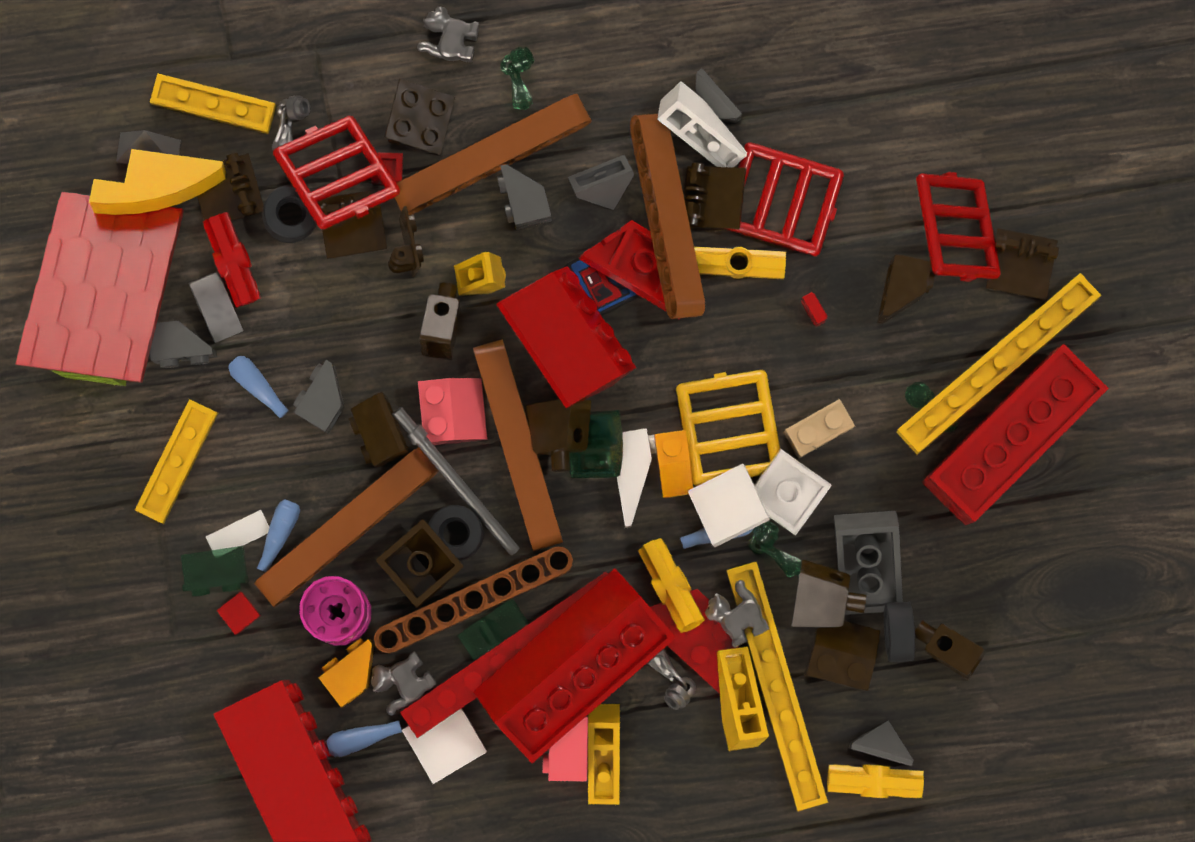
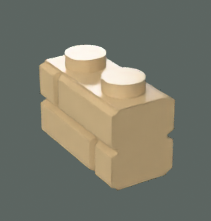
(819, 428)

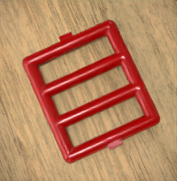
(807, 167)
(311, 198)
(936, 240)

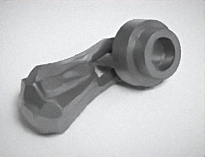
(295, 109)
(676, 694)

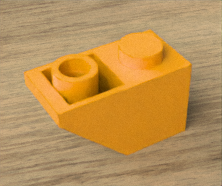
(351, 675)

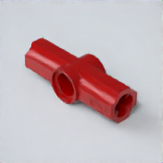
(231, 259)

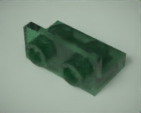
(214, 569)

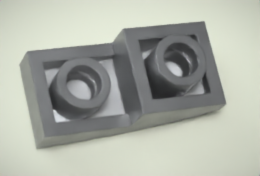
(216, 307)

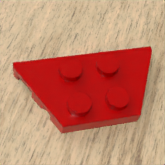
(629, 260)
(699, 645)

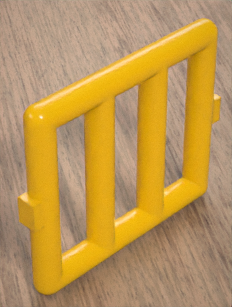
(690, 418)

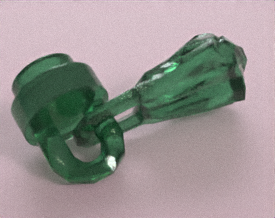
(521, 61)
(919, 395)
(768, 535)

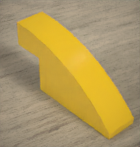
(155, 183)

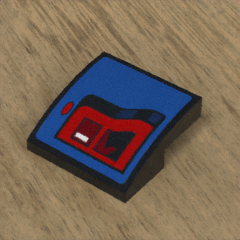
(603, 290)

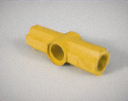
(759, 263)
(671, 585)
(875, 781)

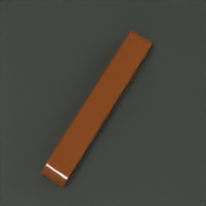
(491, 153)
(667, 217)
(517, 445)
(346, 527)
(458, 600)

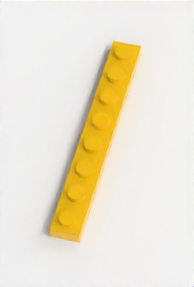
(998, 364)
(780, 696)

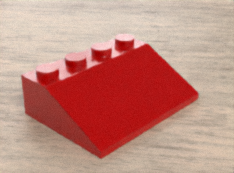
(567, 336)

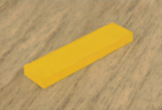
(213, 103)
(176, 461)

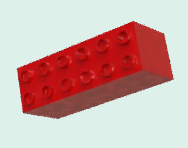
(1015, 435)
(573, 665)
(289, 768)

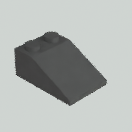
(871, 556)

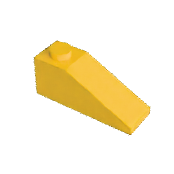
(740, 700)
(604, 754)

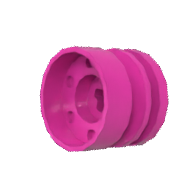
(317, 611)

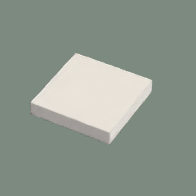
(790, 491)
(728, 505)
(446, 746)

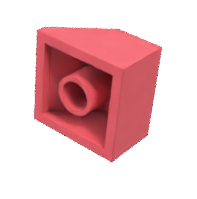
(453, 410)
(569, 756)

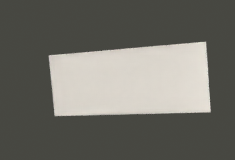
(239, 532)

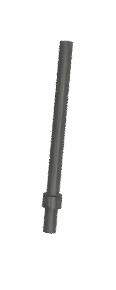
(417, 435)

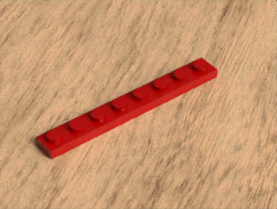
(459, 689)

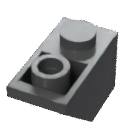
(526, 198)
(177, 343)
(323, 399)

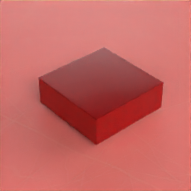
(394, 164)
(814, 309)
(238, 613)

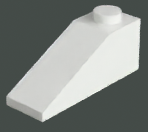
(699, 126)
(635, 467)

